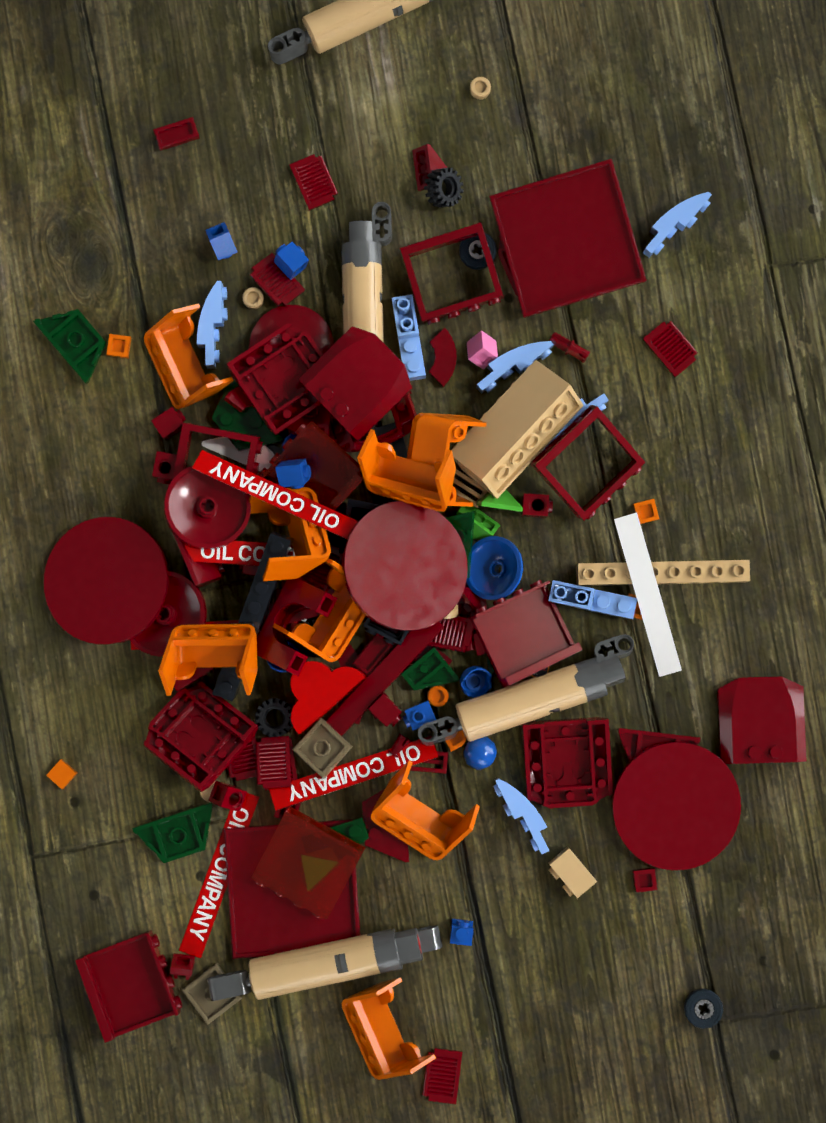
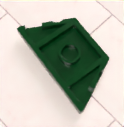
(74, 340)
(243, 422)
(177, 834)

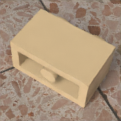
(572, 872)

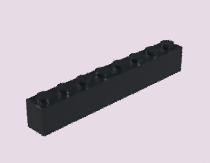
(254, 609)

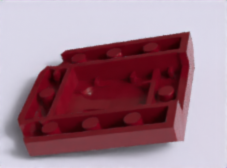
(271, 376)
(358, 381)
(761, 721)
(199, 735)
(567, 761)

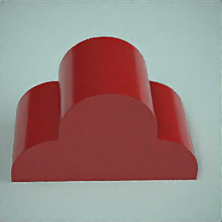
(319, 690)

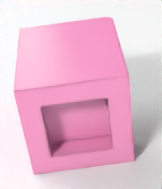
(482, 349)

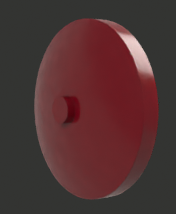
(301, 318)
(205, 510)
(181, 607)

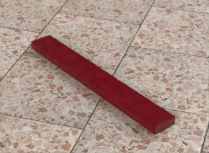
(382, 677)

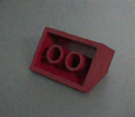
(201, 572)

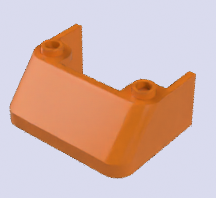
(176, 359)
(432, 438)
(406, 478)
(309, 542)
(332, 634)
(210, 647)
(417, 823)
(378, 1034)

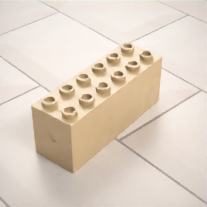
(517, 428)

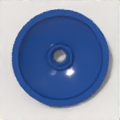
(486, 559)

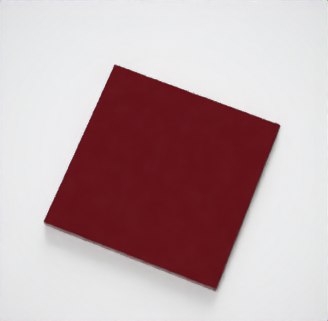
(568, 238)
(272, 924)

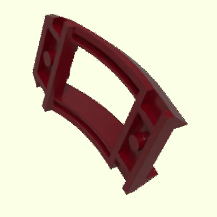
(403, 415)

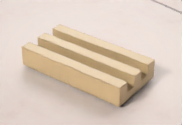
(466, 488)

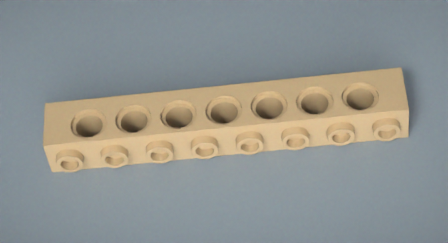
(666, 572)

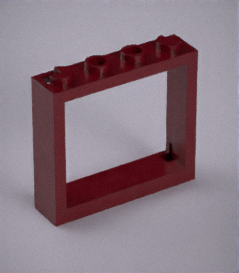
(440, 241)
(564, 439)
(185, 441)

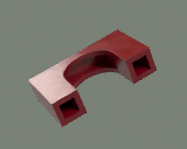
(293, 597)

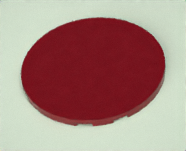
(404, 566)
(106, 580)
(676, 805)

